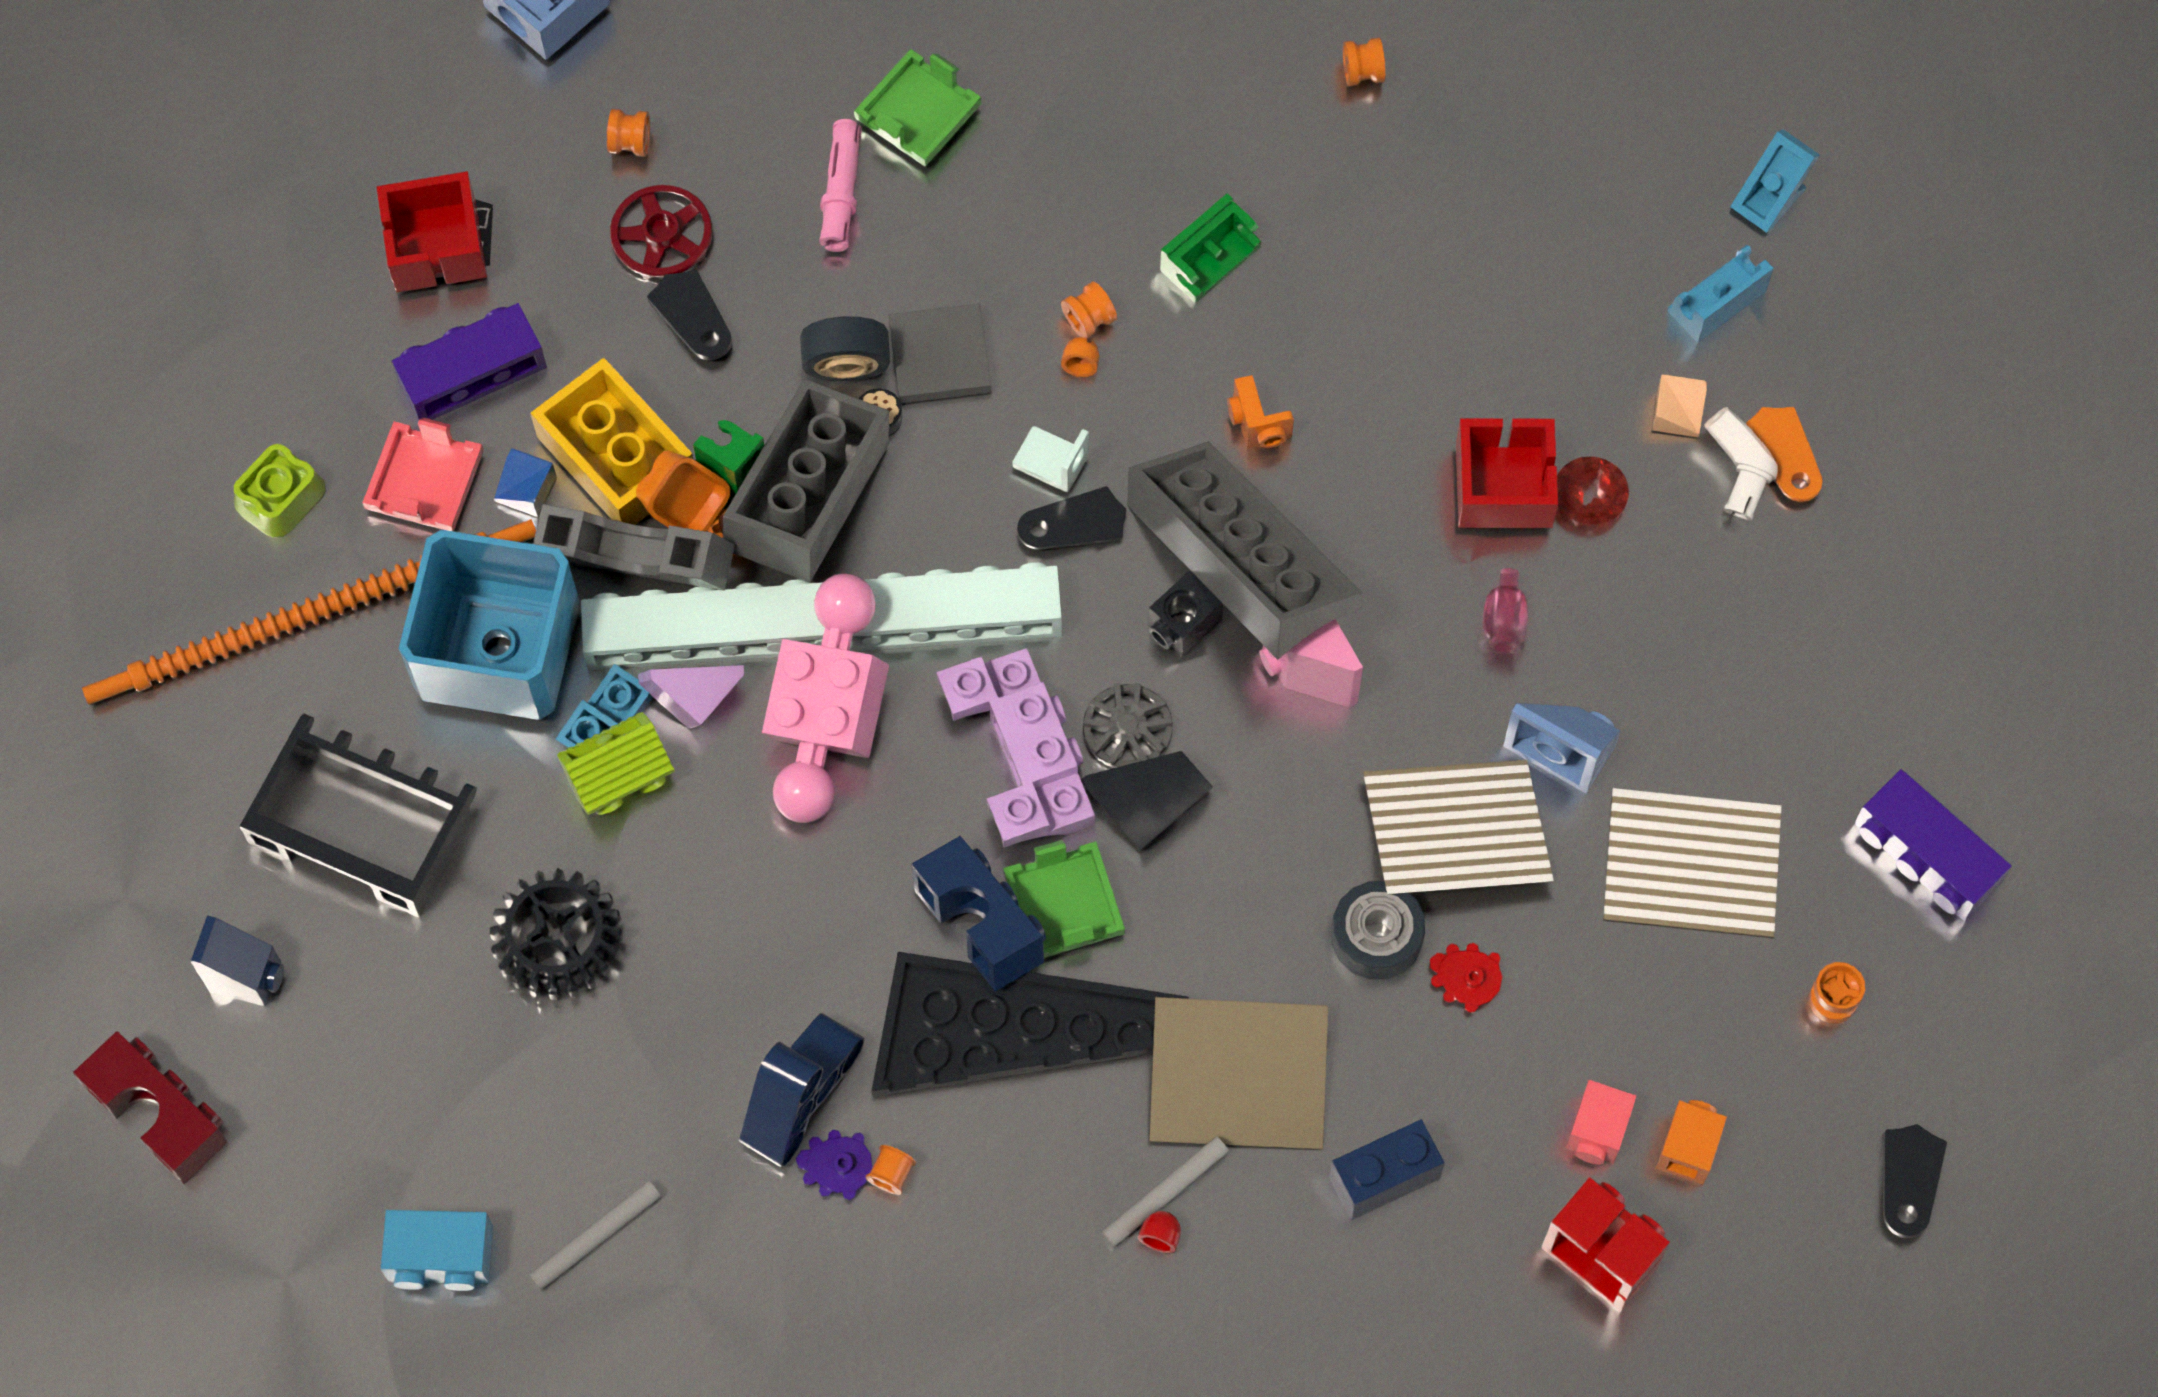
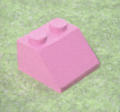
(1319, 666)

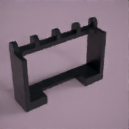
(387, 886)

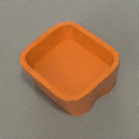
(682, 492)

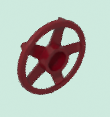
(661, 230)

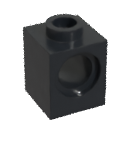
(1188, 596)

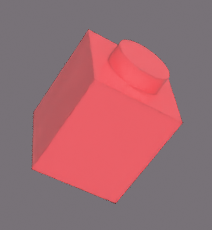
(1600, 1123)

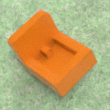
(1247, 411)

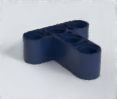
(794, 1085)

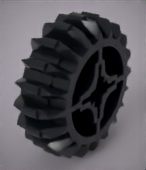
(541, 946)

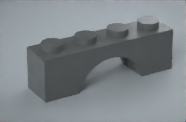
(631, 549)

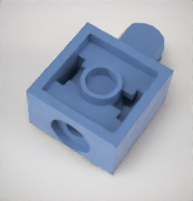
(545, 23)

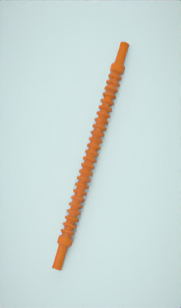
(141, 675)

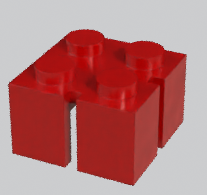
(434, 229)
(1505, 483)
(1606, 1243)

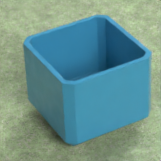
(485, 590)

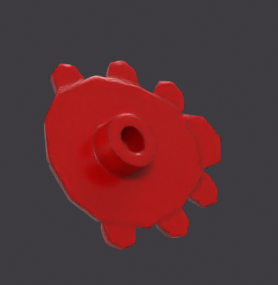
(1467, 975)

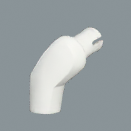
(1749, 456)

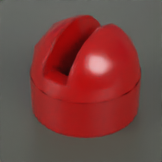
(1160, 1232)

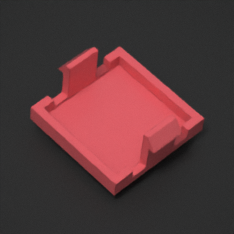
(423, 475)

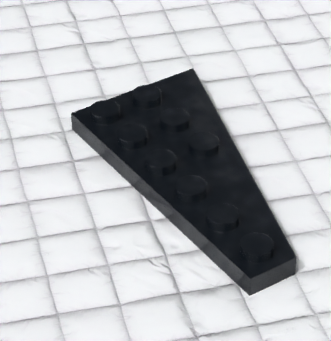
(955, 1029)

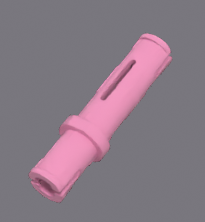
(838, 202)

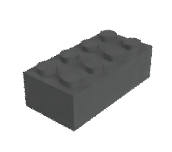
(806, 480)

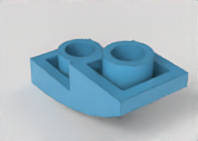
(613, 701)

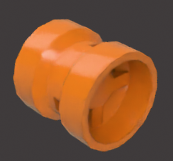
(1841, 983)

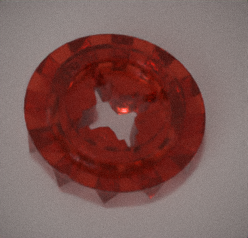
(1611, 488)

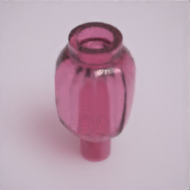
(1505, 614)

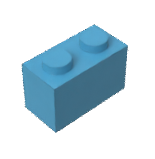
(436, 1248)

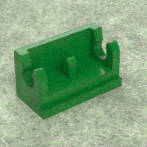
(1210, 248)
(732, 460)

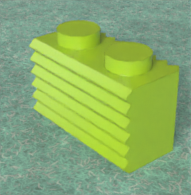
(616, 764)

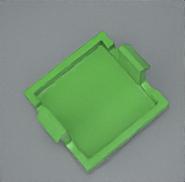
(918, 106)
(1067, 896)

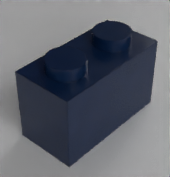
(1386, 1169)

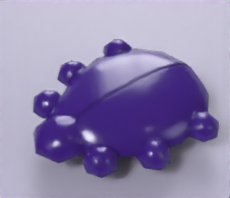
(836, 1163)

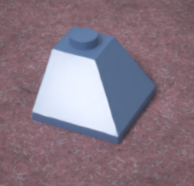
(1562, 741)

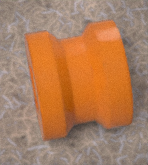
(1364, 62)
(628, 132)
(1089, 310)

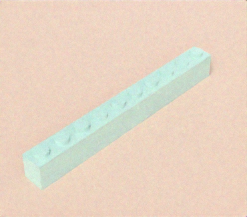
(754, 619)

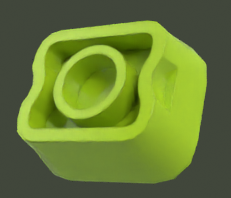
(277, 491)

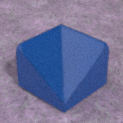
(525, 482)

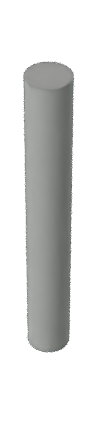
(1165, 1191)
(594, 1235)

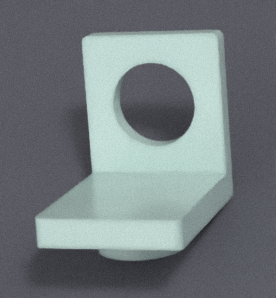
(1052, 457)

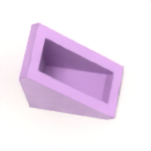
(691, 692)

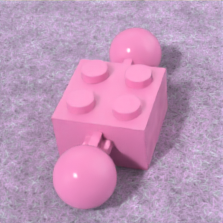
(825, 698)

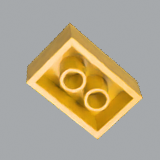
(605, 438)

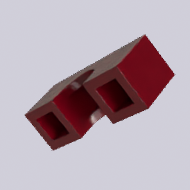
(123, 1075)

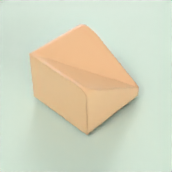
(1679, 405)

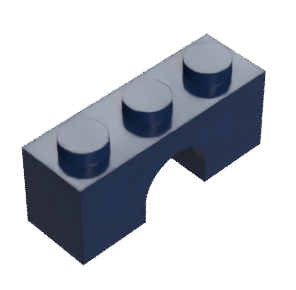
(961, 881)

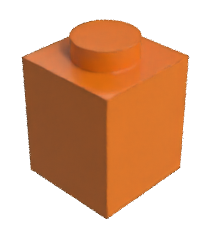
(1691, 1141)

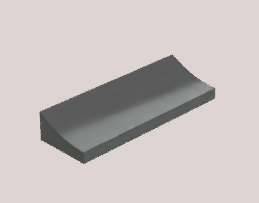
(1240, 546)

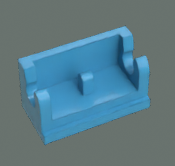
(1721, 295)

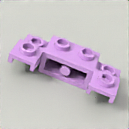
(1031, 735)

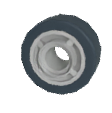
(1373, 955)

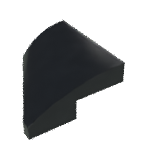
(1148, 794)

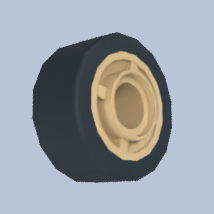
(845, 348)

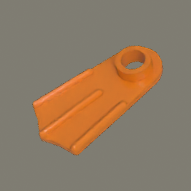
(1789, 446)

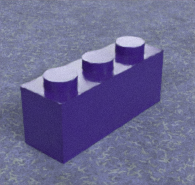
(469, 362)
(1931, 845)

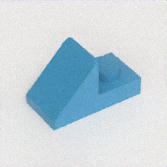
(1775, 181)

